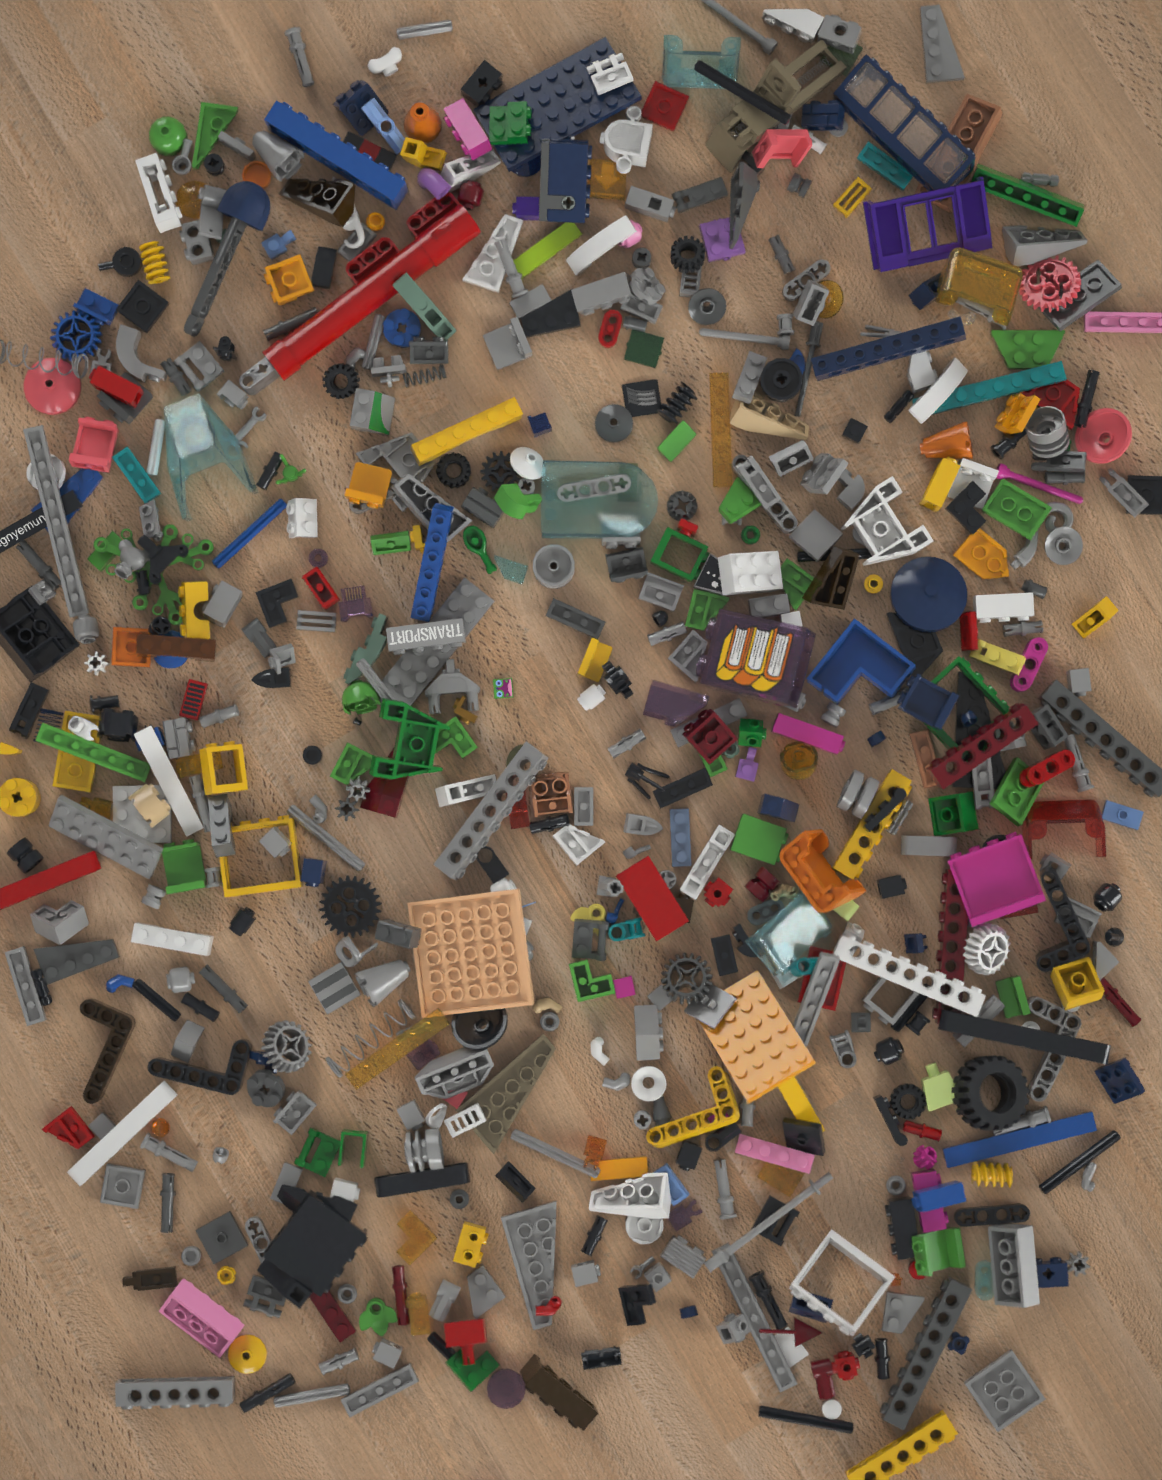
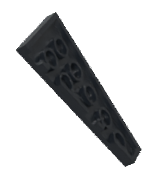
(972, 699)

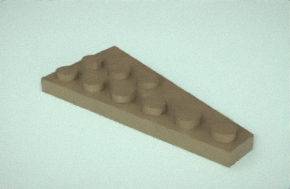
(508, 1091)

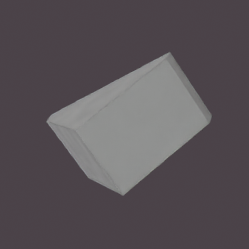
(1102, 959)
(187, 1041)

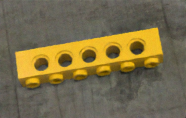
(842, 863)
(905, 1442)

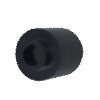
(242, 921)

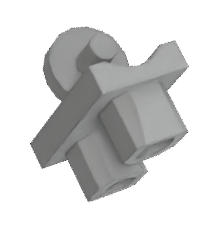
(381, 370)

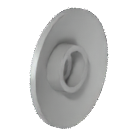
(1072, 548)

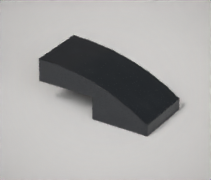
(324, 267)

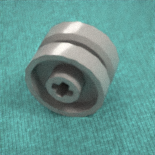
(553, 577)
(860, 795)

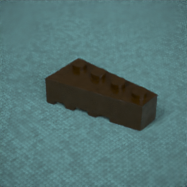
(557, 1393)

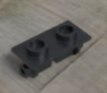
(225, 349)
(601, 1358)

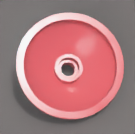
(58, 397)
(1102, 425)

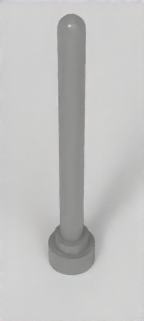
(767, 44)
(781, 341)

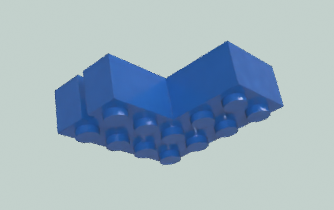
(860, 654)

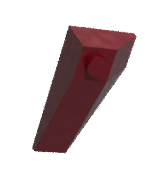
(385, 794)

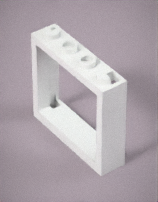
(859, 1258)

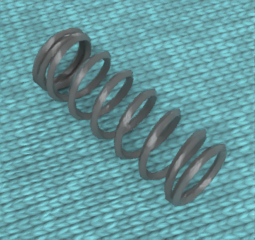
(441, 370)

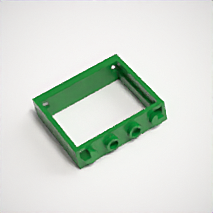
(977, 679)

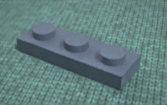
(680, 837)

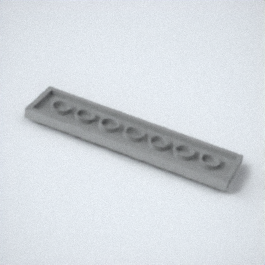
(416, 670)

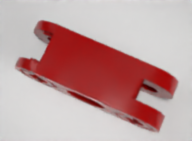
(1056, 764)

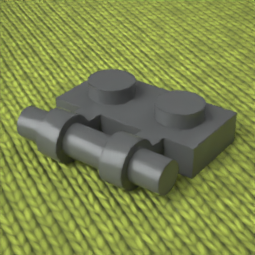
(263, 1289)

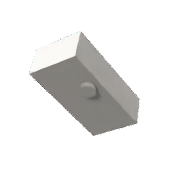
(1013, 1265)

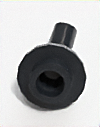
(1114, 937)

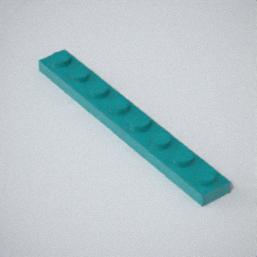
(1003, 386)

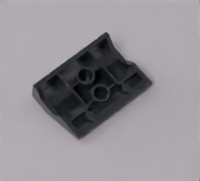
(33, 635)

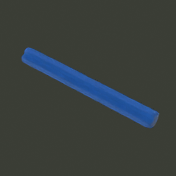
(249, 533)

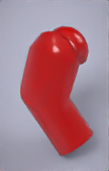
(551, 1307)

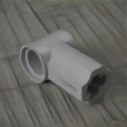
(609, 886)
(445, 1297)

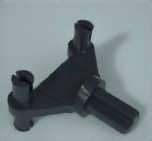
(160, 556)

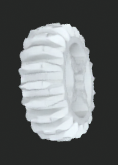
(986, 949)

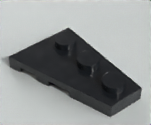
(552, 317)

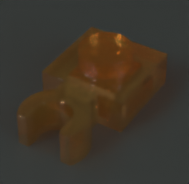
(594, 1150)

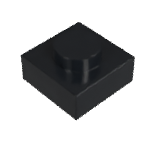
(854, 430)

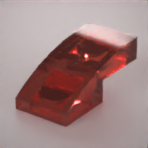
(519, 815)

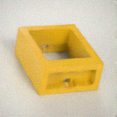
(940, 484)
(208, 769)

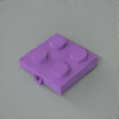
(716, 240)

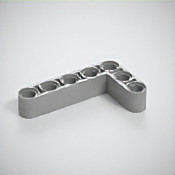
(1045, 1063)

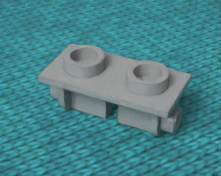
(150, 520)

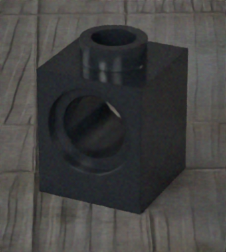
(891, 886)
(688, 1155)

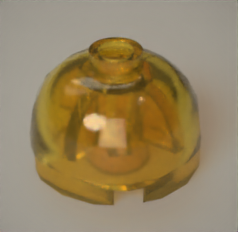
(798, 760)

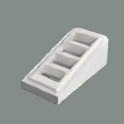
(476, 1107)

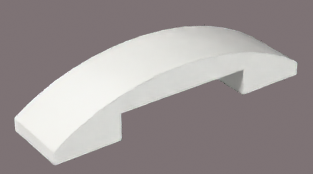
(600, 244)
(939, 391)
(707, 862)

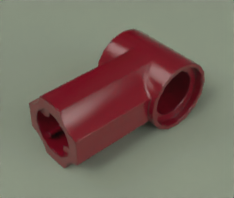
(823, 1373)

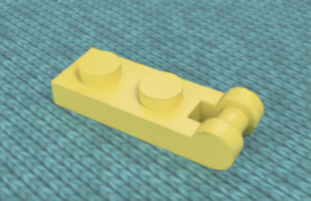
(999, 657)

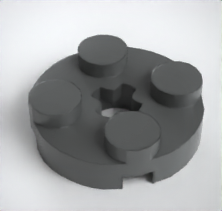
(259, 1095)

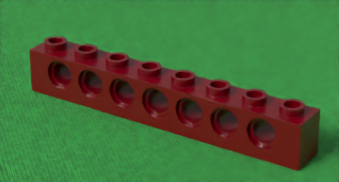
(945, 937)

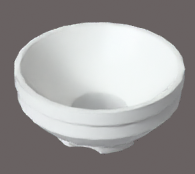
(648, 1094)

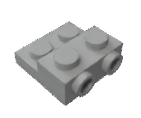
(823, 473)

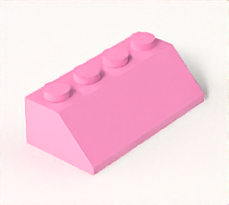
(201, 1318)

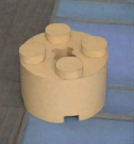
(149, 804)

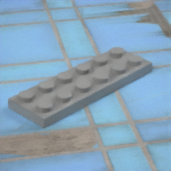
(105, 837)

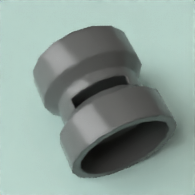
(795, 183)

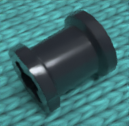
(918, 1023)

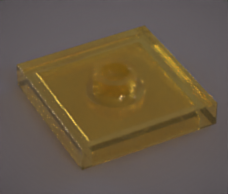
(780, 1177)

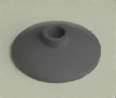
(711, 313)
(620, 430)

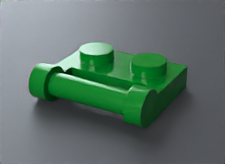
(324, 1154)

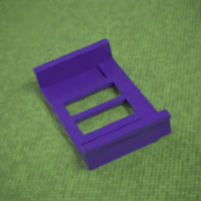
(889, 229)

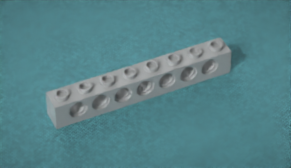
(481, 814)

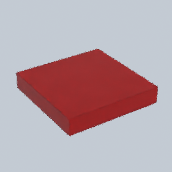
(664, 106)

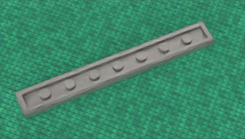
(756, 1320)

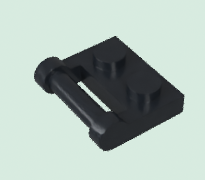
(771, 1206)

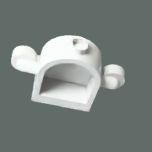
(627, 141)

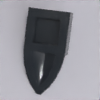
(271, 679)

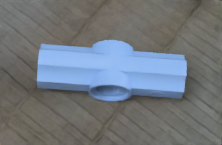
(377, 116)

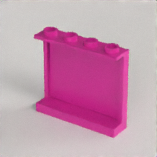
(996, 879)

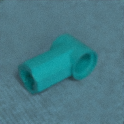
(808, 963)

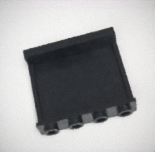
(315, 1244)

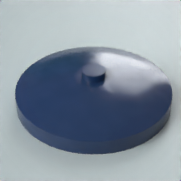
(928, 594)

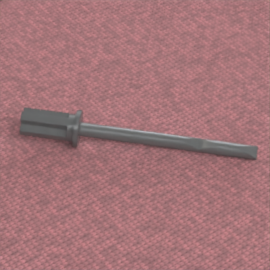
(813, 342)

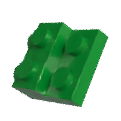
(510, 123)

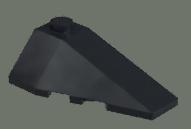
(293, 1196)

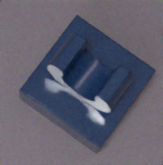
(914, 943)

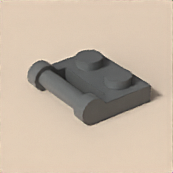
(583, 939)

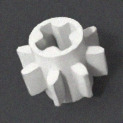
(99, 667)

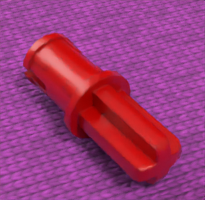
(922, 1130)

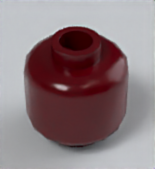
(470, 195)

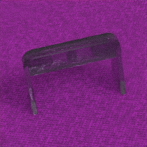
(673, 703)

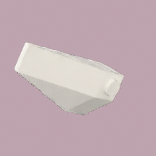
(639, 1197)

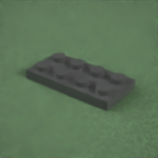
(1095, 287)

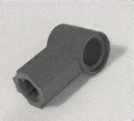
(257, 634)

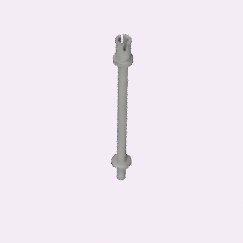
(724, 1254)

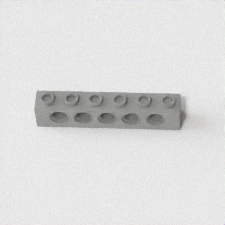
(224, 1385)

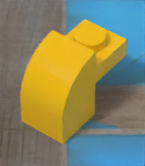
(421, 155)

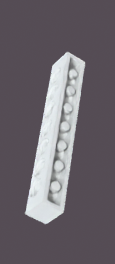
(971, 1005)

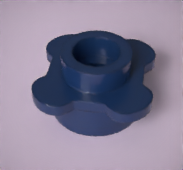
(961, 1349)

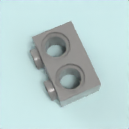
(196, 242)

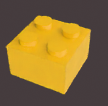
(1077, 983)

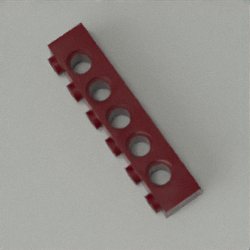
(1024, 722)

